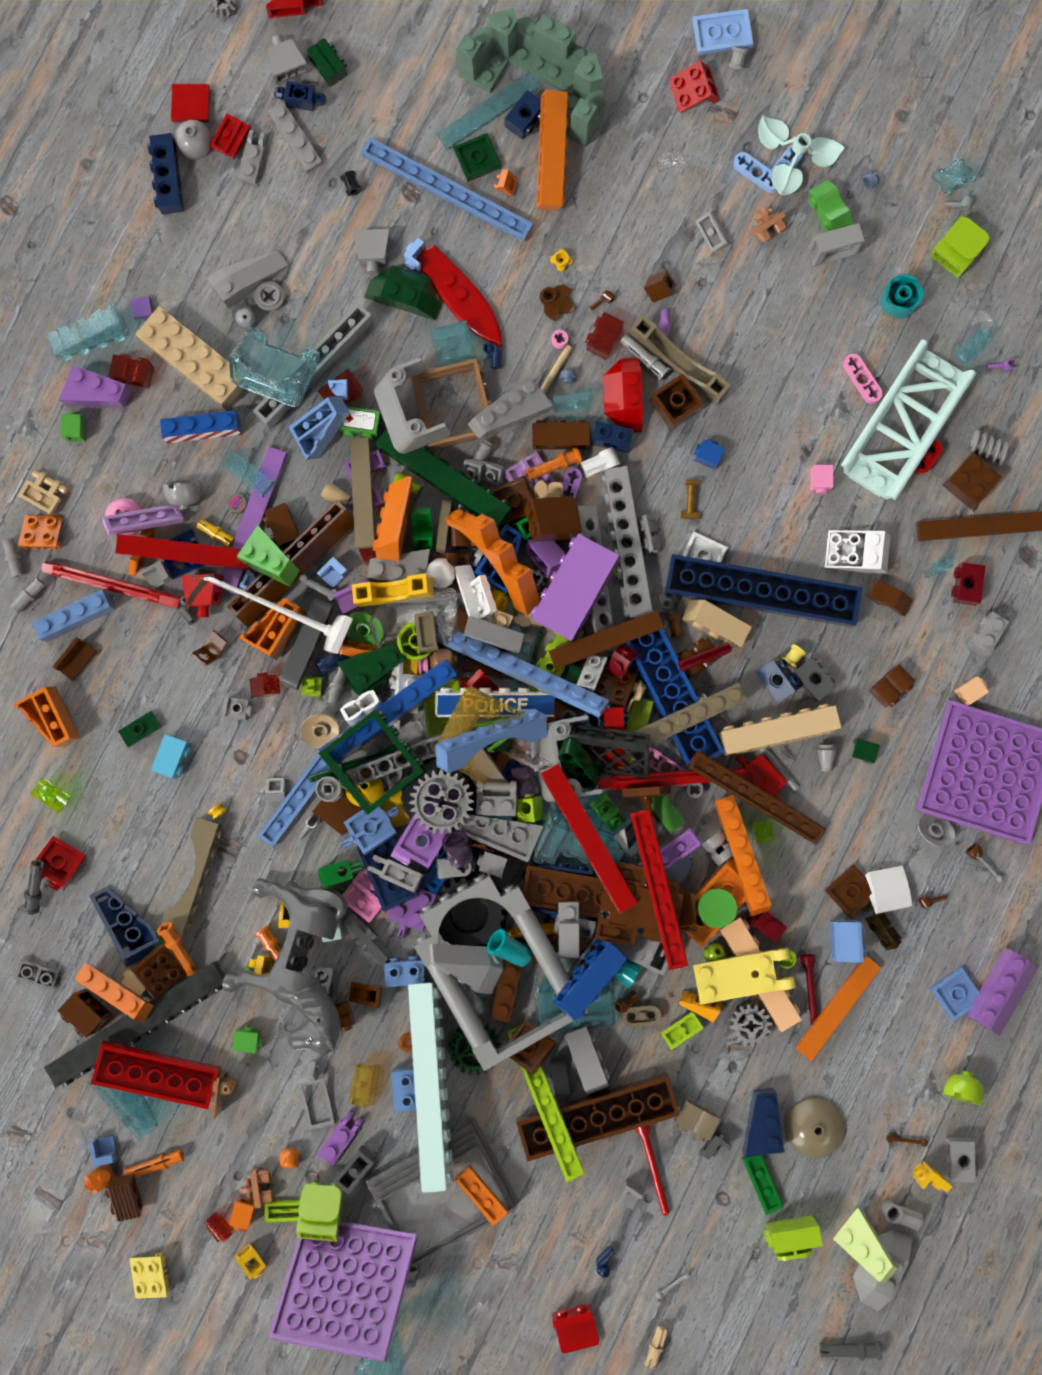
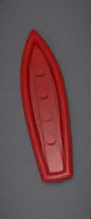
(460, 294)

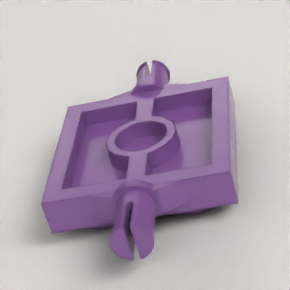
(409, 913)

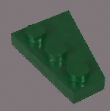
(371, 666)

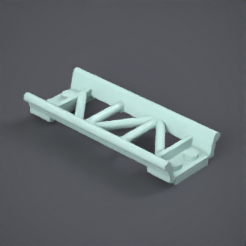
(863, 467)

